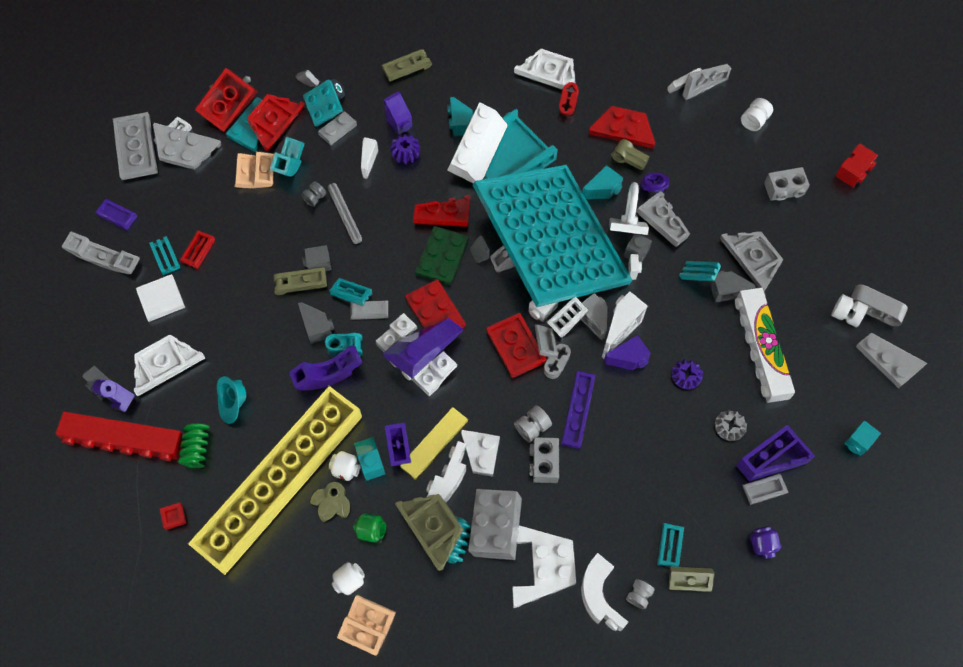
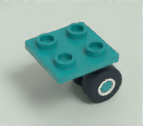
(324, 101)

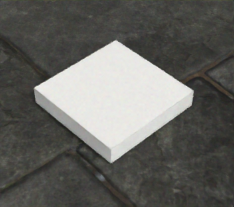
(160, 297)

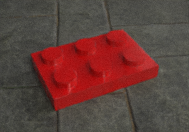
(433, 305)
(515, 345)

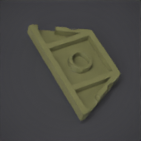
(433, 526)

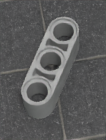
(880, 305)

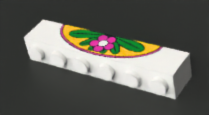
(764, 345)

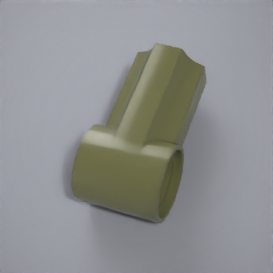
(627, 153)

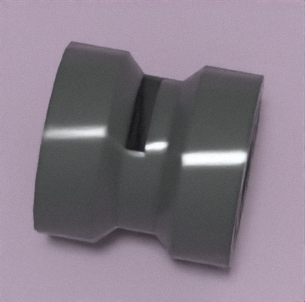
(313, 193)

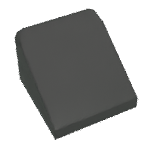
(480, 250)

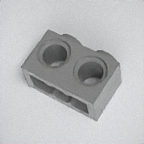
(786, 184)
(548, 460)

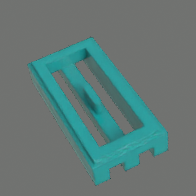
(160, 243)
(700, 269)
(349, 294)
(668, 563)

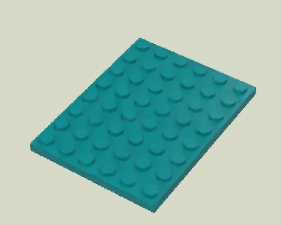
(551, 234)

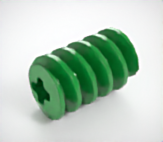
(192, 445)

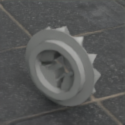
(722, 427)

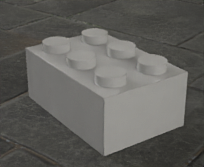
(495, 524)

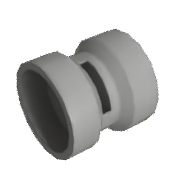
(640, 594)

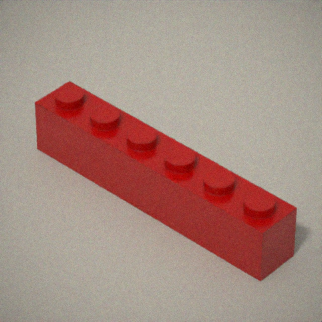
(120, 435)

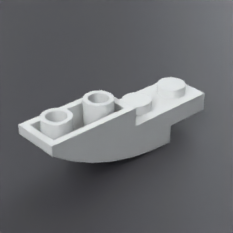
(452, 474)

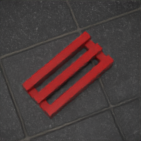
(200, 250)

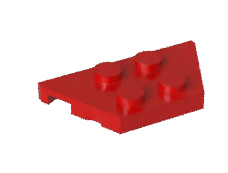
(273, 118)
(624, 124)

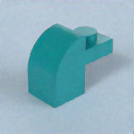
(289, 159)

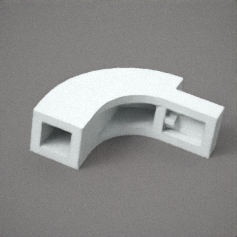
(593, 595)

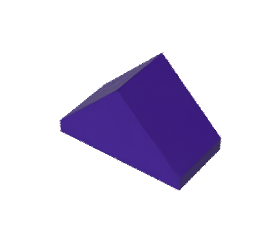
(398, 444)

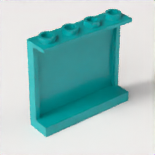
(519, 150)

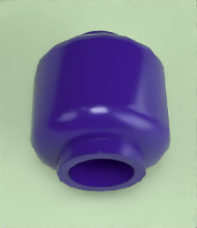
(765, 542)

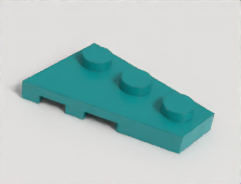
(241, 130)

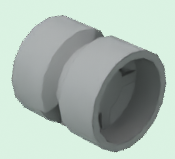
(535, 421)

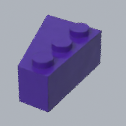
(775, 455)

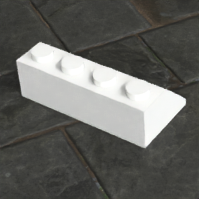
(478, 144)

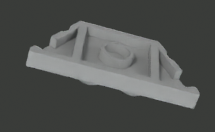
(182, 146)
(754, 255)

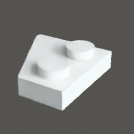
(481, 451)

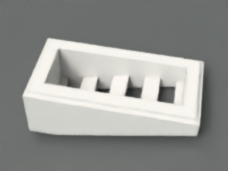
(369, 153)
(572, 321)

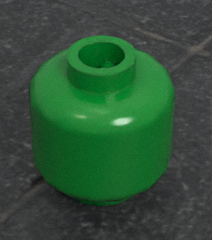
(369, 527)

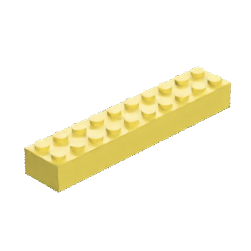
(275, 480)

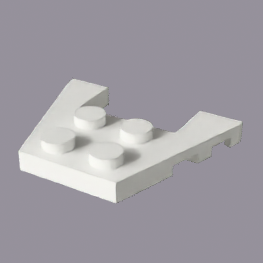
(551, 565)

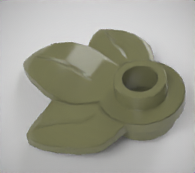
(329, 504)

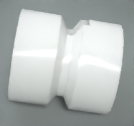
(757, 114)
(842, 309)

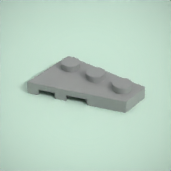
(705, 79)
(662, 218)
(890, 359)

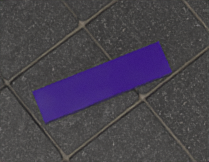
(578, 410)

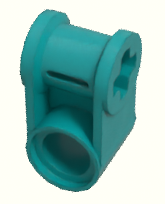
(344, 341)

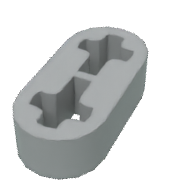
(560, 362)

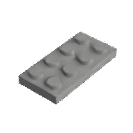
(135, 146)

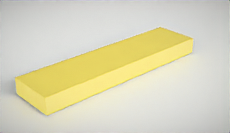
(434, 443)

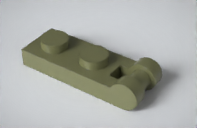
(406, 65)
(300, 280)

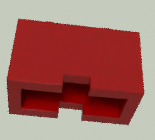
(854, 168)

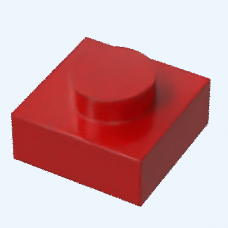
(172, 516)

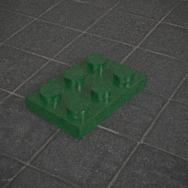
(442, 255)

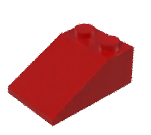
(226, 99)

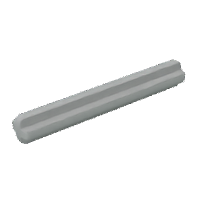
(344, 213)

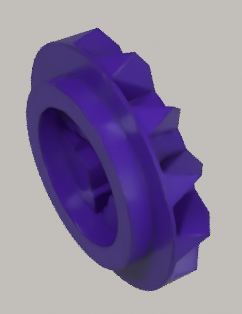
(649, 180)
(679, 376)

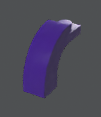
(320, 375)

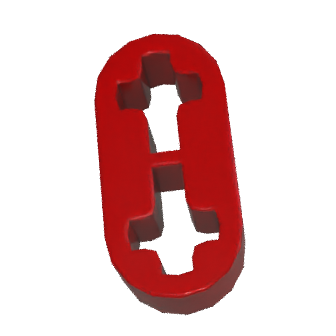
(564, 98)

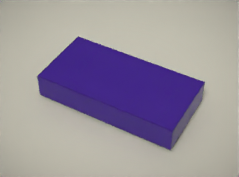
(116, 214)

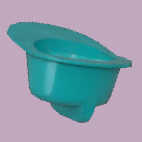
(230, 397)

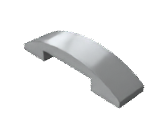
(100, 255)

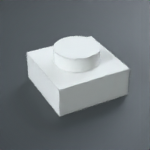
(634, 266)

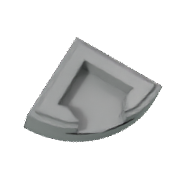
(307, 78)

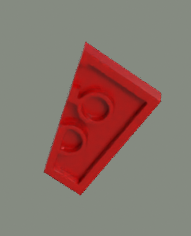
(450, 213)

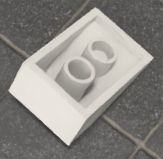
(626, 318)

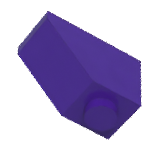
(397, 113)
(629, 355)

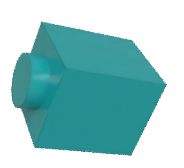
(862, 438)

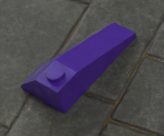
(420, 348)

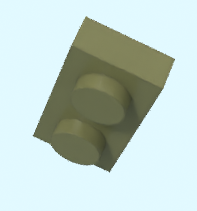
(691, 579)

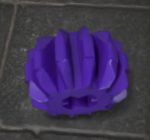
(405, 149)

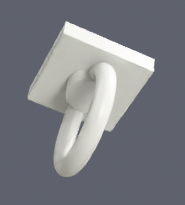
(629, 221)

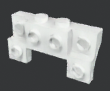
(434, 372)

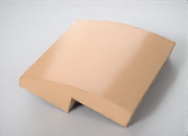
(254, 170)
(366, 625)

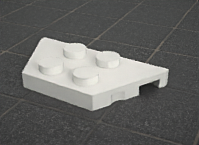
(548, 69)
(162, 362)

